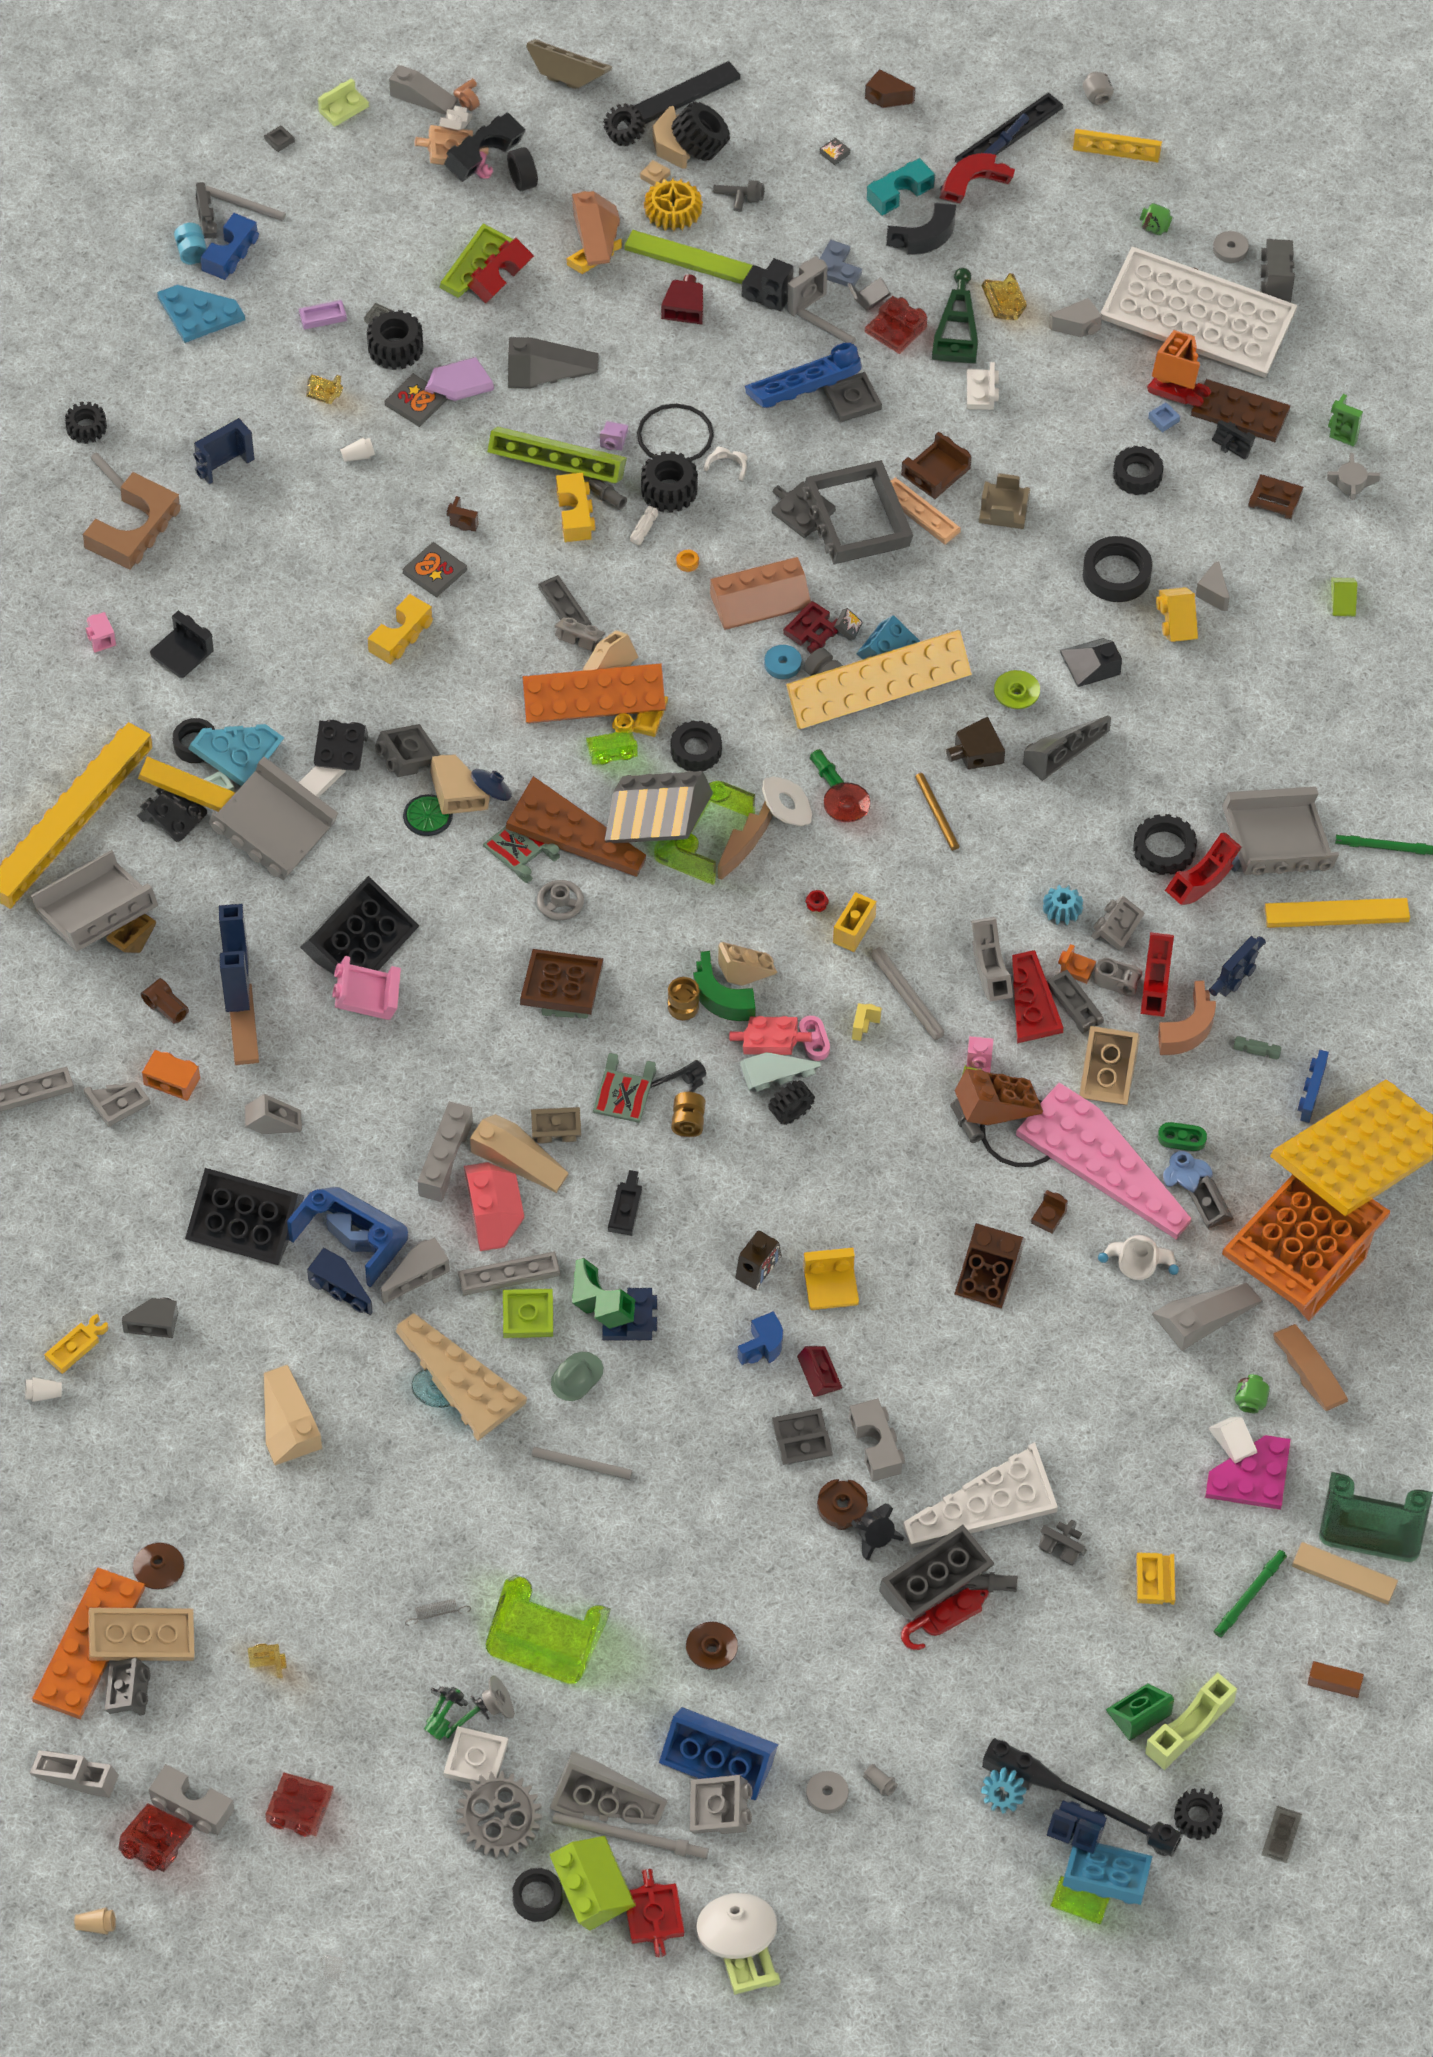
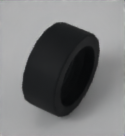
(522, 169)
(188, 726)
(537, 1875)

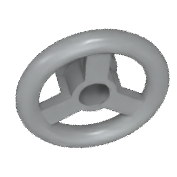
(560, 897)

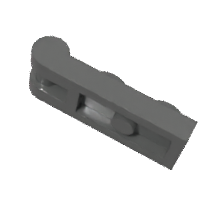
(1075, 1001)

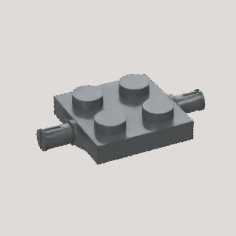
(795, 510)

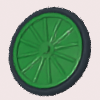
(425, 817)

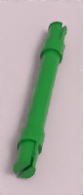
(1357, 841)
(1232, 1615)

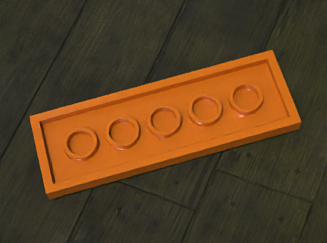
(594, 693)
(70, 1674)

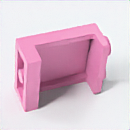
(366, 990)

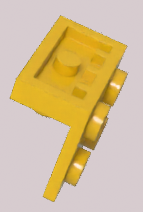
(830, 1278)

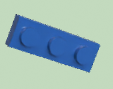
(1312, 1085)

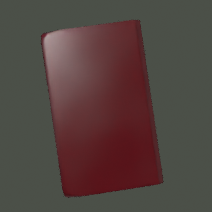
(819, 1370)

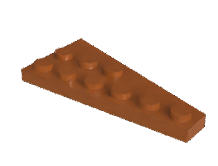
(557, 821)

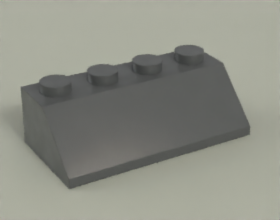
(935, 1573)

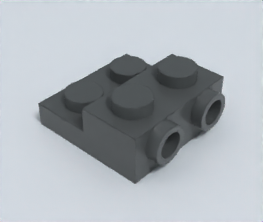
(406, 749)

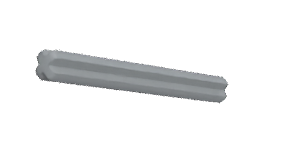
(907, 993)

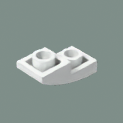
(456, 118)

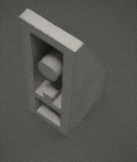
(419, 90)
(419, 1267)

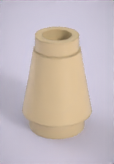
(96, 1921)

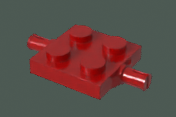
(655, 1914)

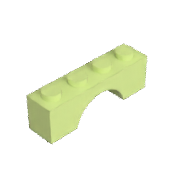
(1205, 1709)

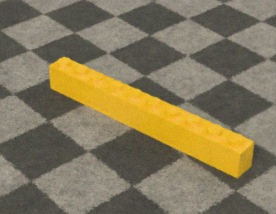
(72, 812)

